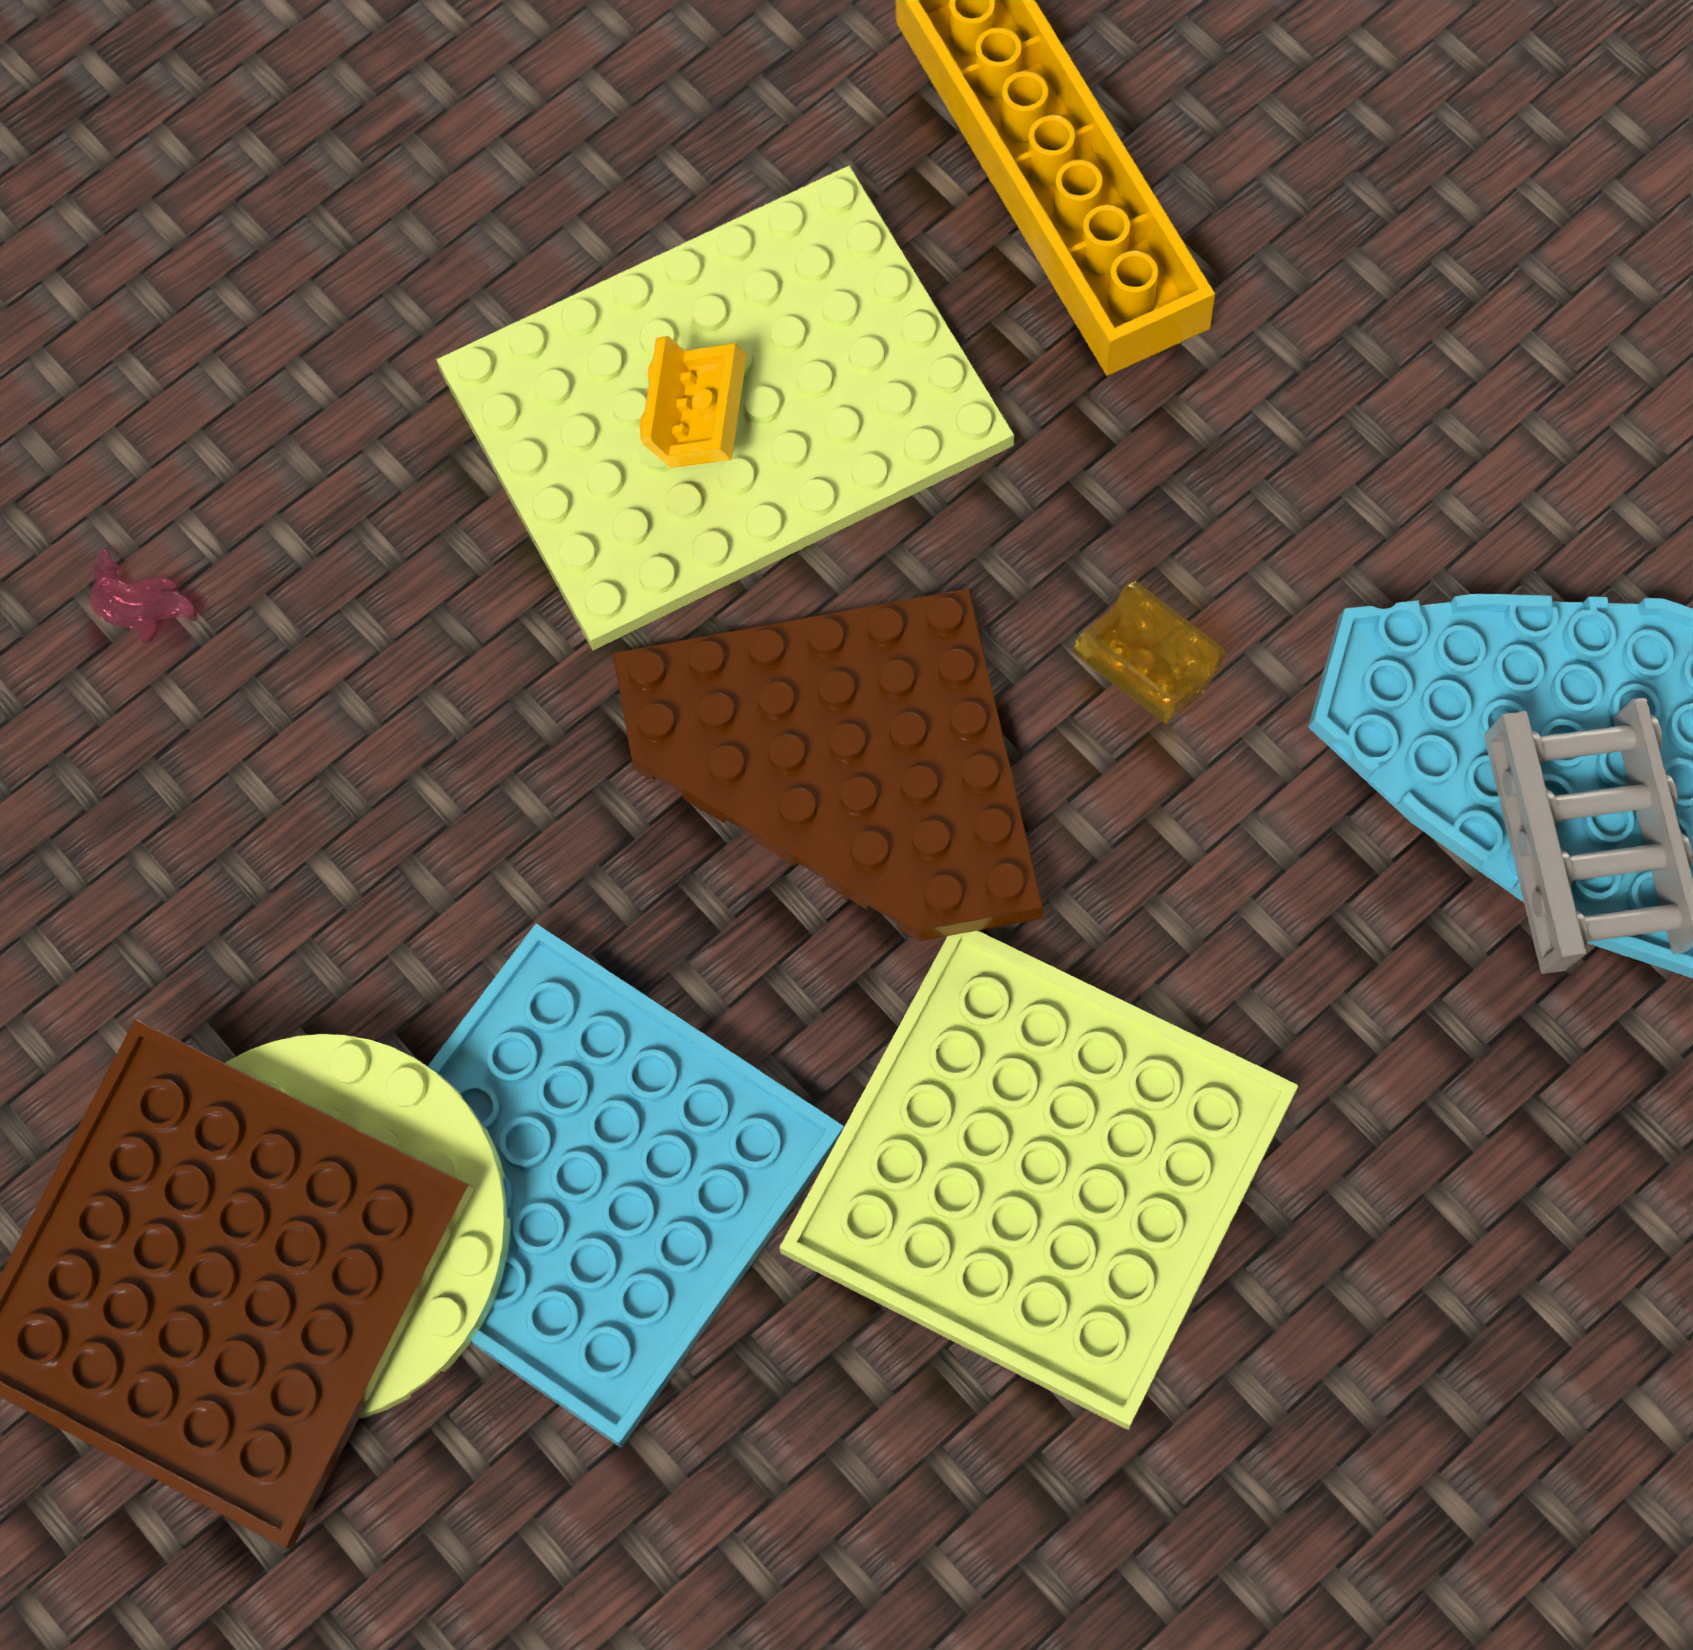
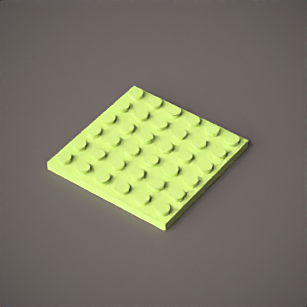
(1040, 1173)

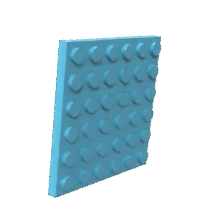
(632, 1176)

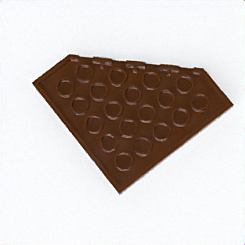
(851, 751)

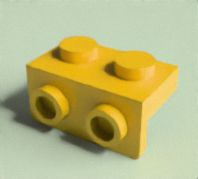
(692, 403)

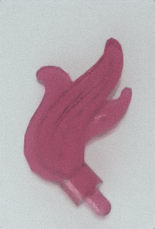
(135, 604)

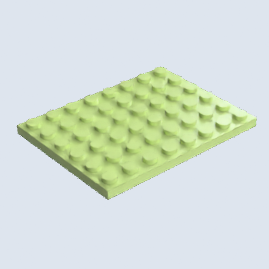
(840, 413)

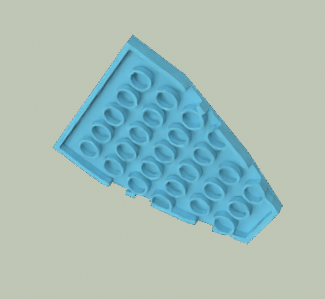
(1424, 683)

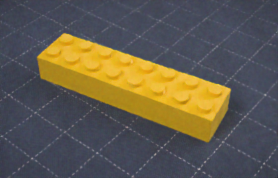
(1062, 175)

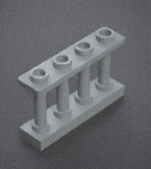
(1548, 871)

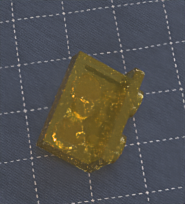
(1151, 653)

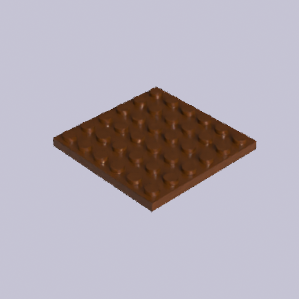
(218, 1281)

